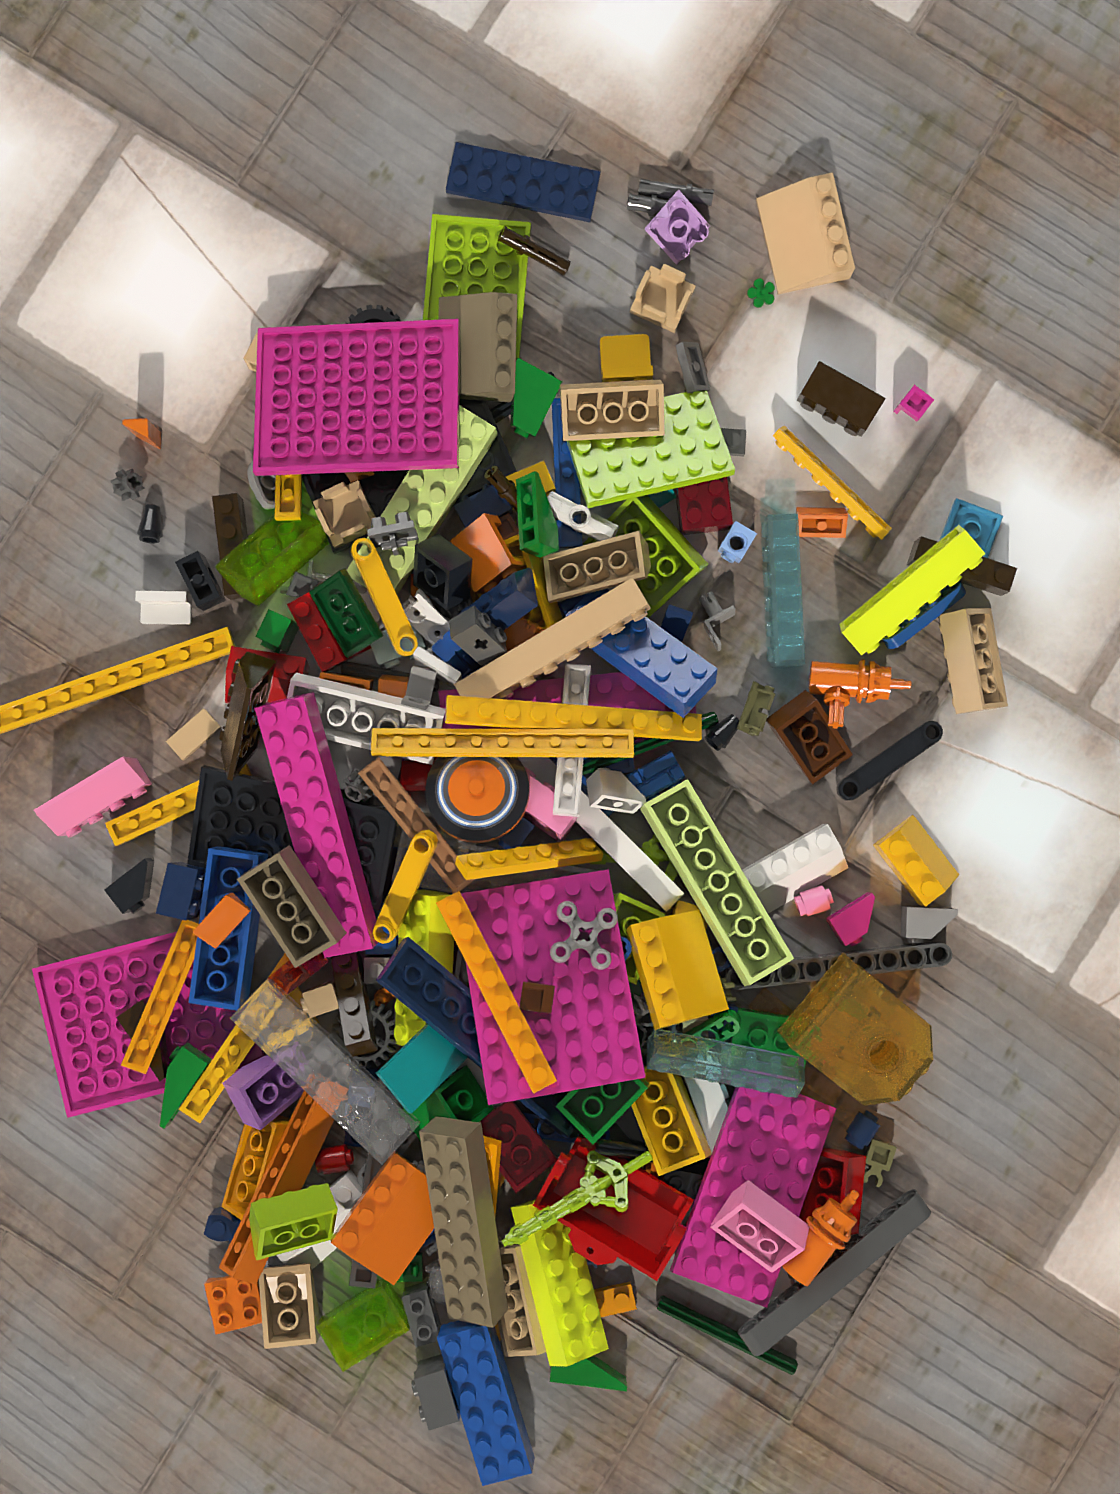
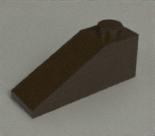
(129, 1021)

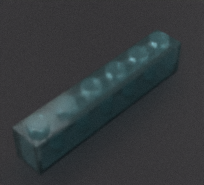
(784, 590)
(725, 1063)

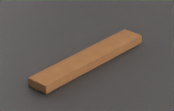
(412, 820)

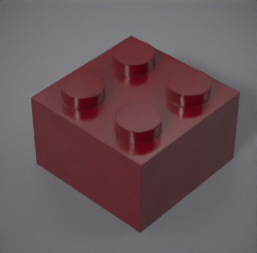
(704, 507)

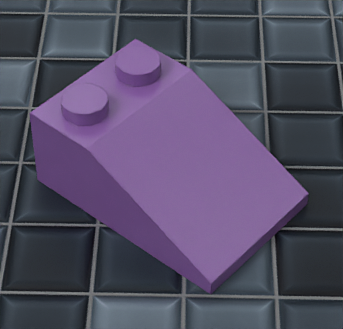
(261, 1091)

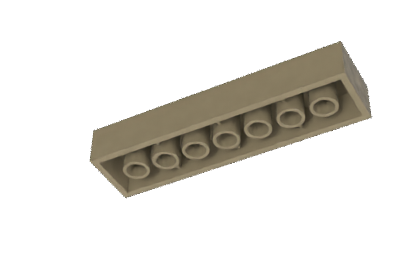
(464, 1220)

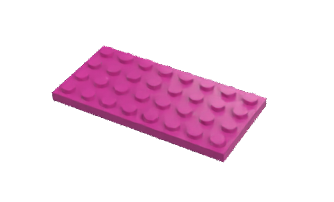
(776, 1148)

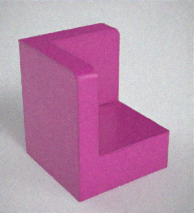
(914, 403)

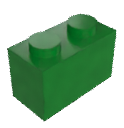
(277, 632)

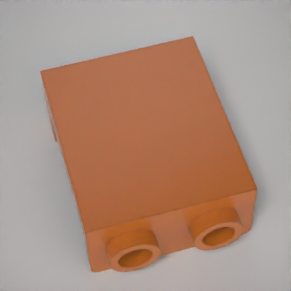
(489, 553)

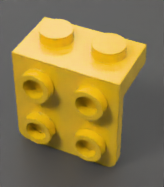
(625, 358)

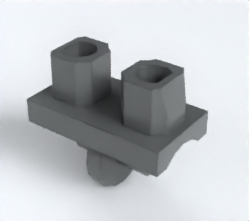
(392, 535)

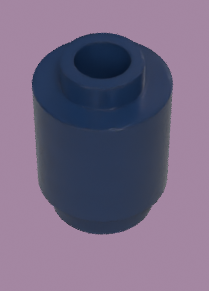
(862, 1129)

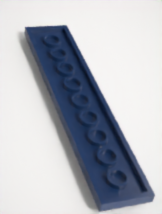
(448, 1009)

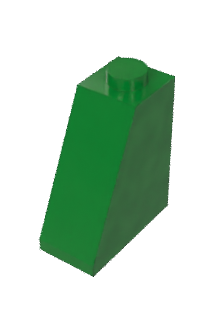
(532, 398)

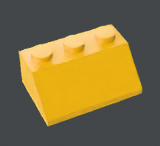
(916, 861)

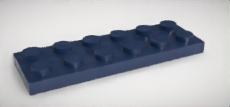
(523, 182)

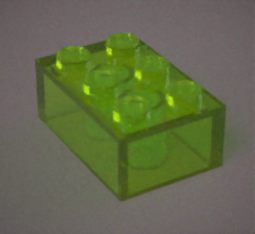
(363, 1324)

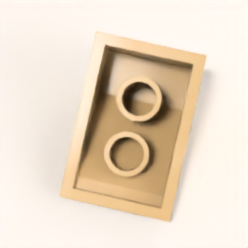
(288, 1306)

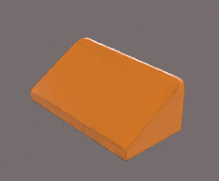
(144, 430)
(822, 522)
(222, 920)

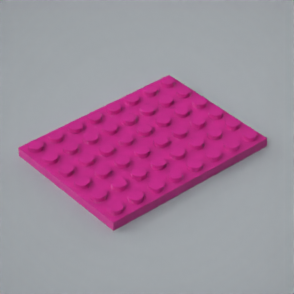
(357, 397)
(592, 1021)
(88, 1041)

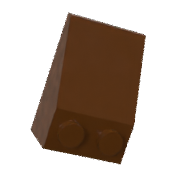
(807, 737)

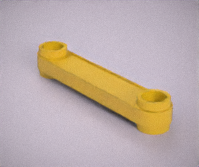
(384, 596)
(405, 886)

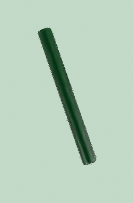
(641, 745)
(723, 1333)

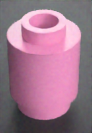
(813, 901)

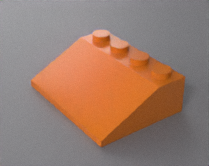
(388, 1220)

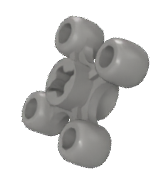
(575, 925)

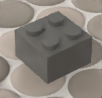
(435, 1393)

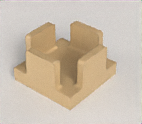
(662, 297)
(344, 512)

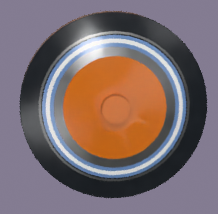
(477, 796)

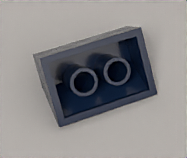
(508, 599)

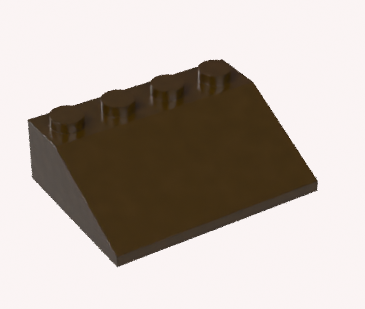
(242, 730)

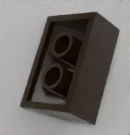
(840, 399)

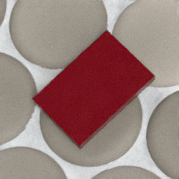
(522, 1149)

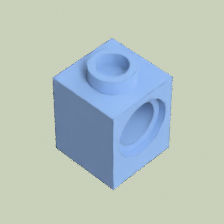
(741, 533)

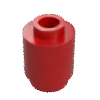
(334, 1159)

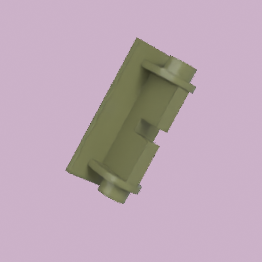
(752, 718)

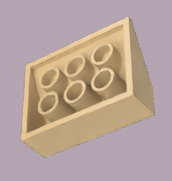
(806, 234)

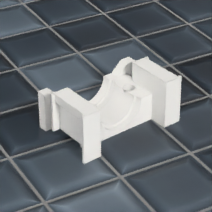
(427, 620)

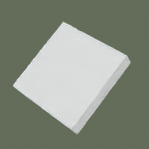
(444, 671)

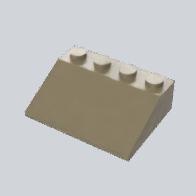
(485, 343)

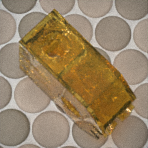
(842, 1024)

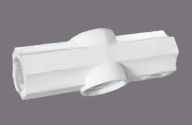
(594, 526)

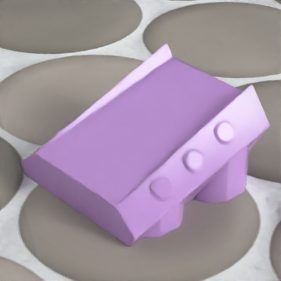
(678, 227)

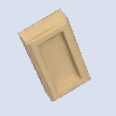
(193, 734)

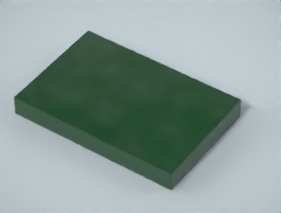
(346, 613)

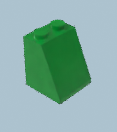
(455, 1098)

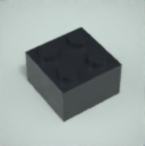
(442, 571)

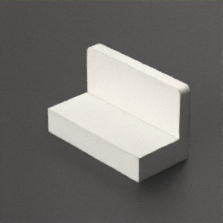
(165, 607)

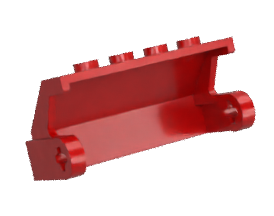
(640, 1235)

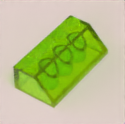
(272, 556)

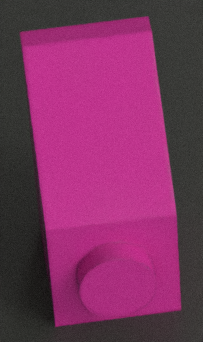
(852, 920)

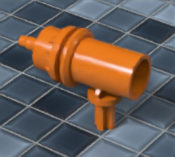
(844, 681)
(826, 1233)

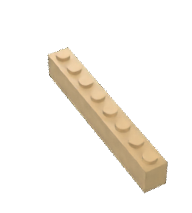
(557, 643)

